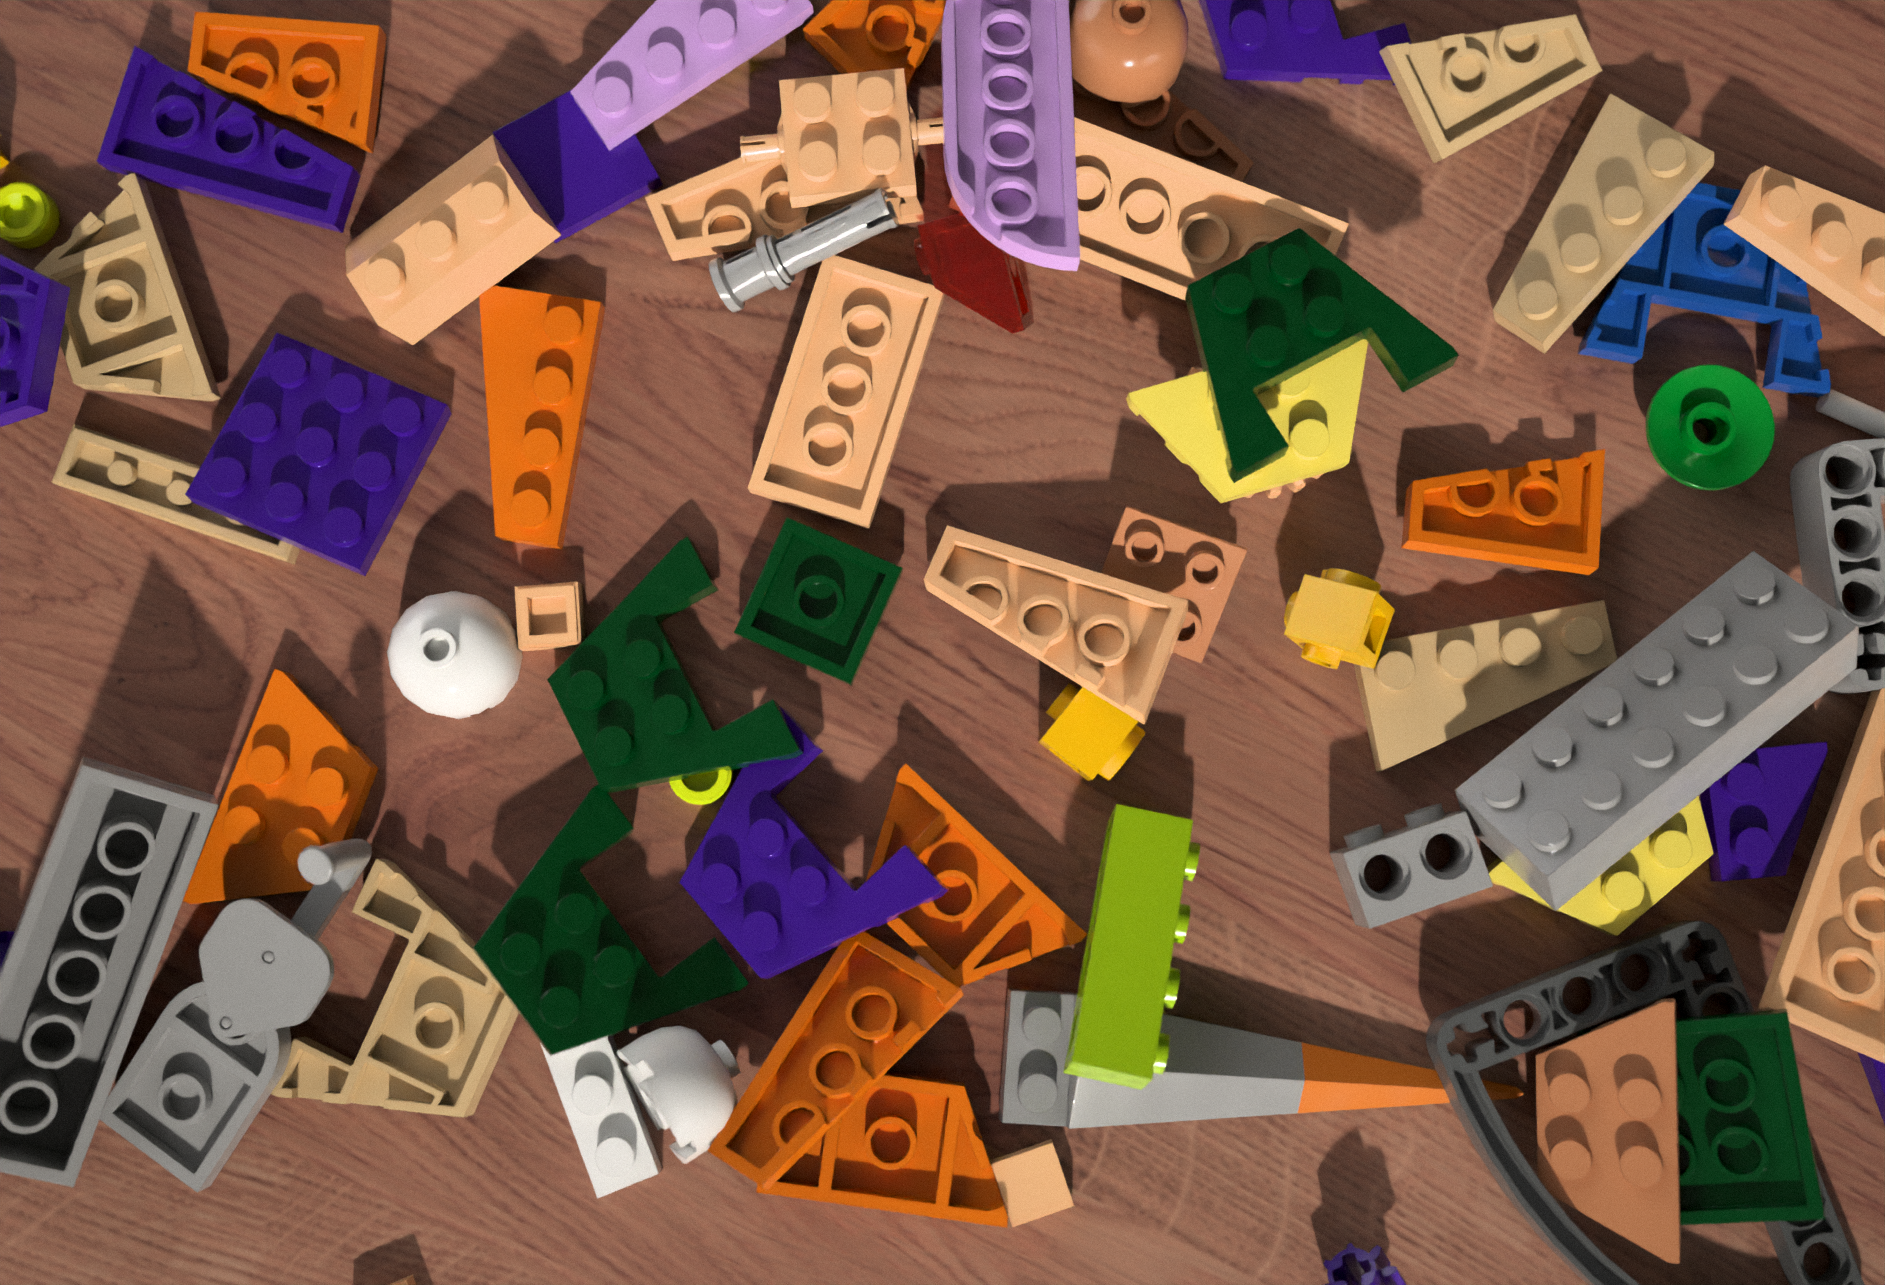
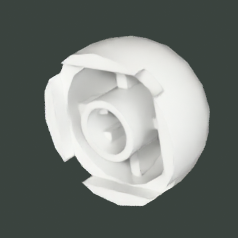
(454, 654)
(683, 1085)

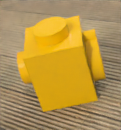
(1338, 618)
(1090, 733)

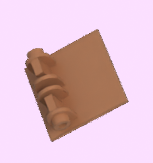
(1177, 563)

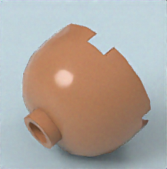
(1127, 48)

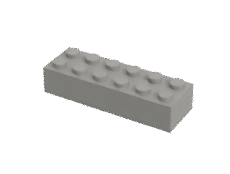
(1658, 727)
(89, 958)

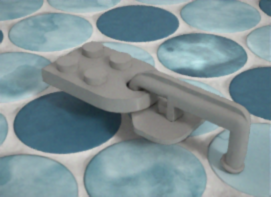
(230, 1036)

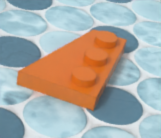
(875, 34)
(1517, 515)

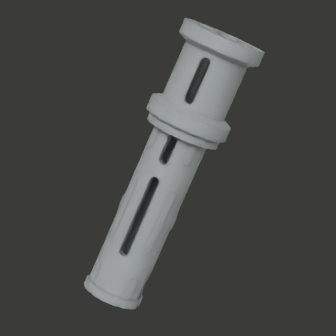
(777, 260)

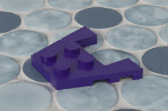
(1293, 42)
(29, 339)
(775, 885)

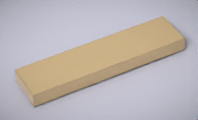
(152, 486)

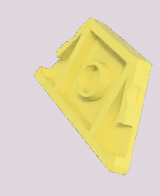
(1310, 410)
(1636, 879)

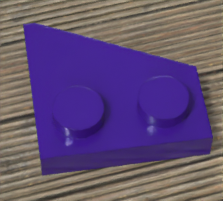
(1760, 810)

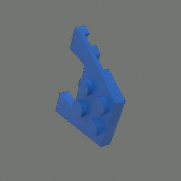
(1712, 270)

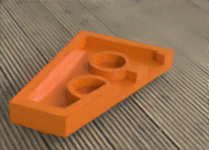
(296, 68)

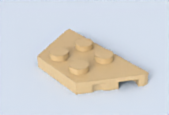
(127, 306)

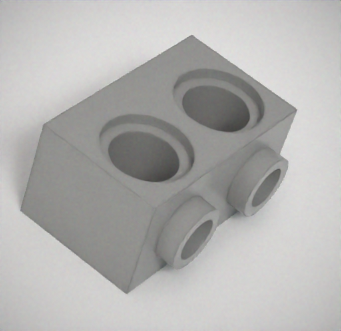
(1412, 880)

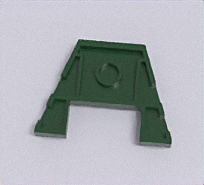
(1283, 315)
(636, 702)
(571, 960)

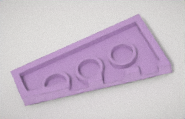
(674, 55)

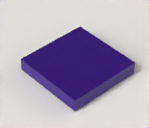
(572, 166)

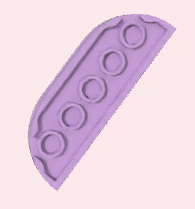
(1012, 125)

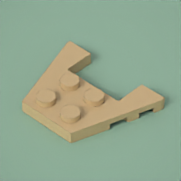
(434, 1026)

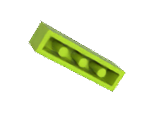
(1131, 947)

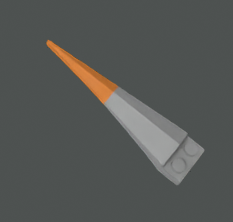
(1207, 1074)

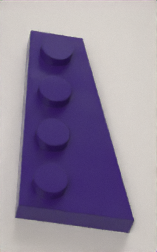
(204, 144)

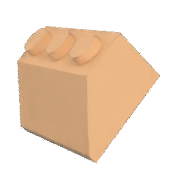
(448, 243)

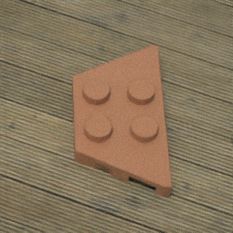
(1614, 1126)

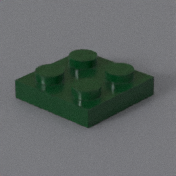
(819, 601)

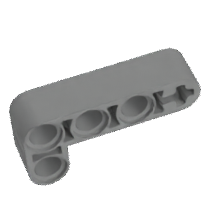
(1861, 567)

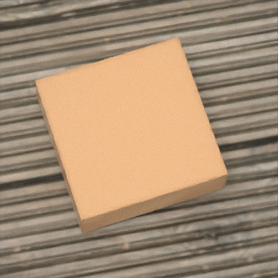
(549, 616)
(1032, 1183)

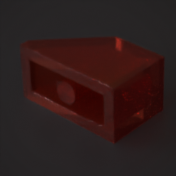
(973, 271)

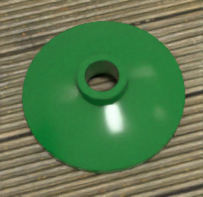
(1731, 410)

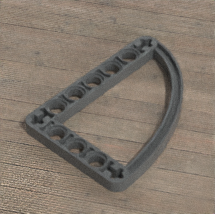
(1552, 1021)

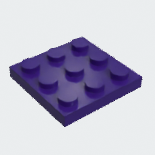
(319, 454)

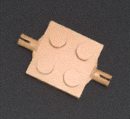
(845, 137)

